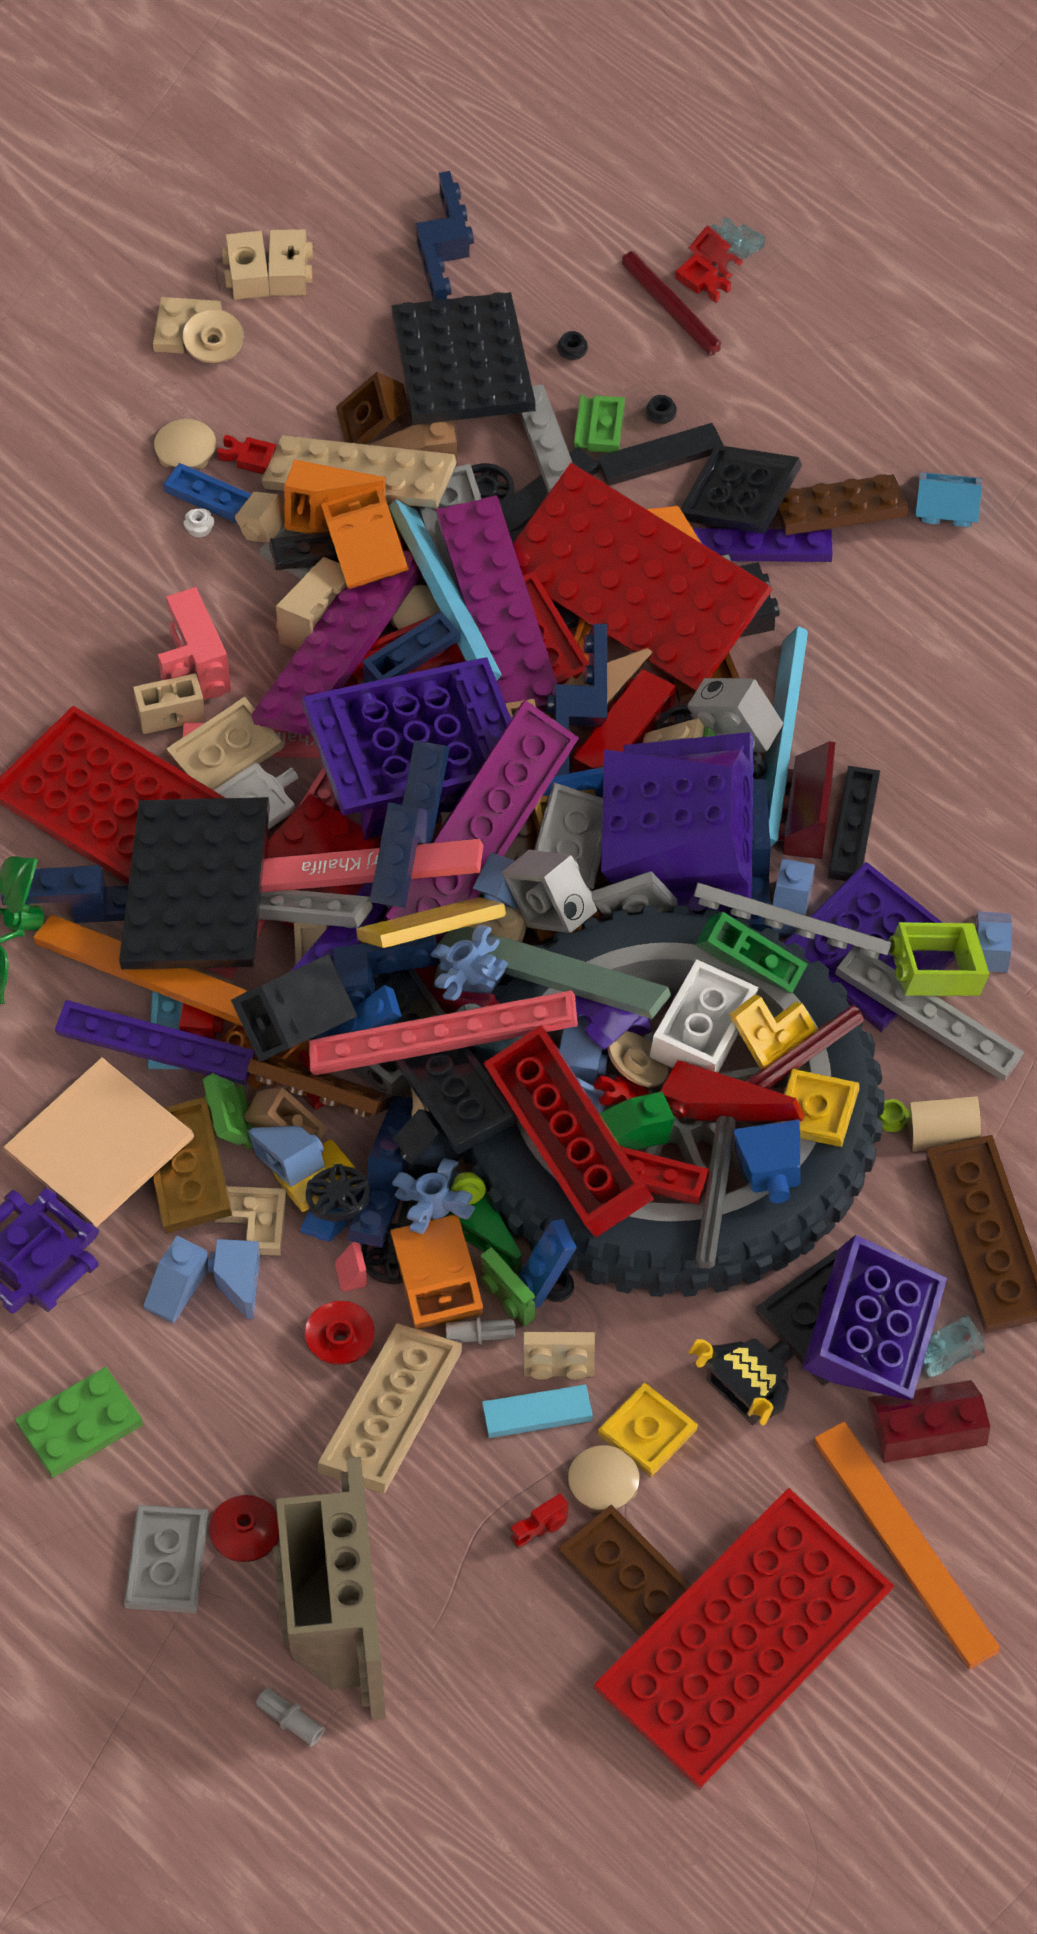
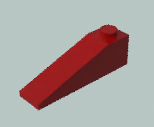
(708, 1095)

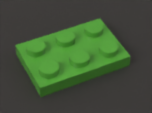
(79, 1422)

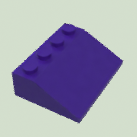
(874, 1320)

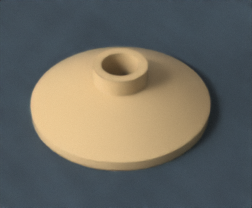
(210, 326)
(631, 1058)

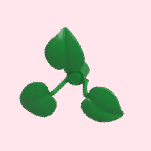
(15, 883)

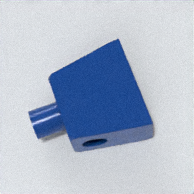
(770, 1157)

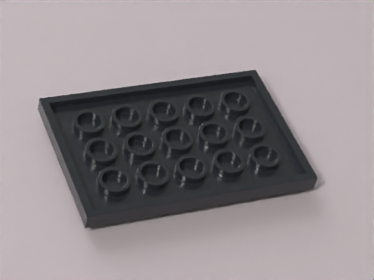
(462, 358)
(195, 883)

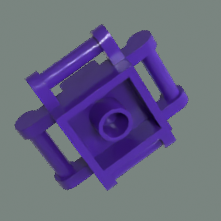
(37, 1253)

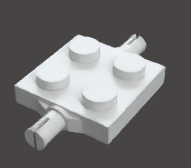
(258, 783)

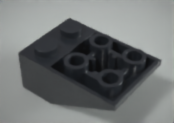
(294, 1007)

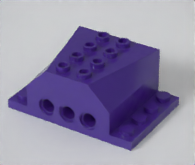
(371, 731)
(681, 815)

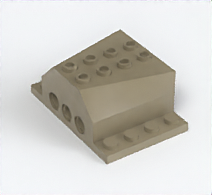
(329, 1588)

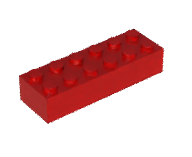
(568, 1131)

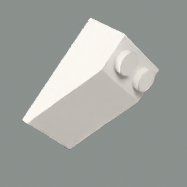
(698, 1020)

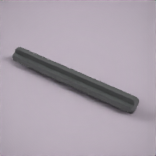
(715, 1192)

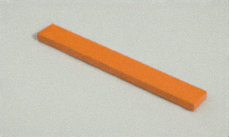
(104, 954)
(907, 1545)

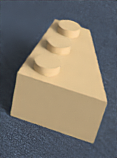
(307, 602)

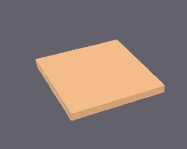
(98, 1142)

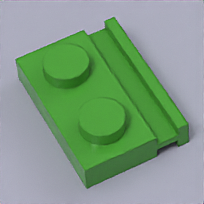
(599, 423)
(228, 1109)
(508, 1287)

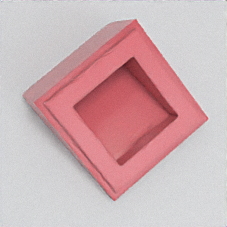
(351, 1268)

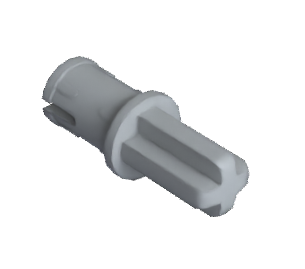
(480, 1330)
(290, 1716)

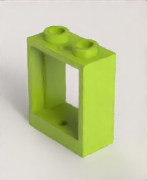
(939, 937)

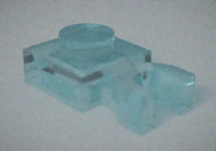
(742, 238)

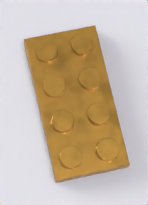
(193, 1182)

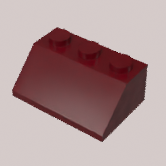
(808, 802)
(930, 1423)

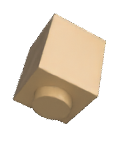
(261, 517)

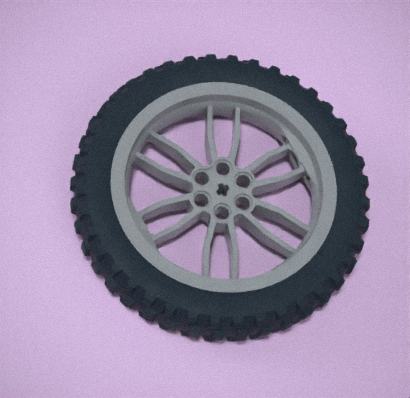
(660, 1240)

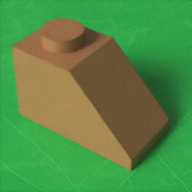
(279, 1108)

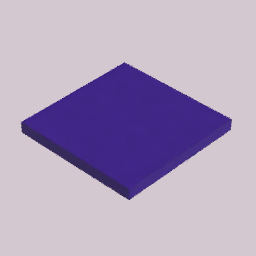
(873, 907)

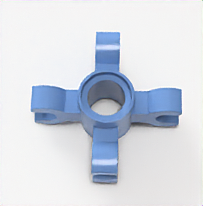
(467, 962)
(433, 1196)

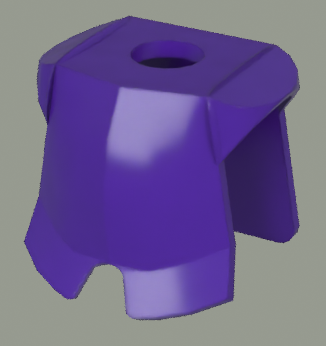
(609, 1022)

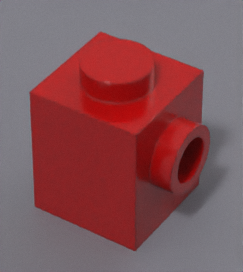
(200, 1022)

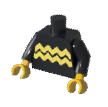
(747, 1375)

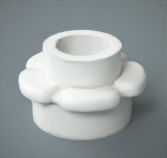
(198, 528)

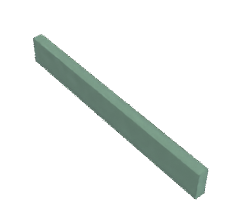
(570, 974)

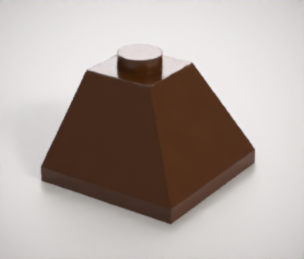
(371, 408)

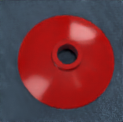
(339, 1319)
(247, 1542)

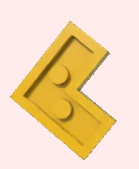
(770, 1036)

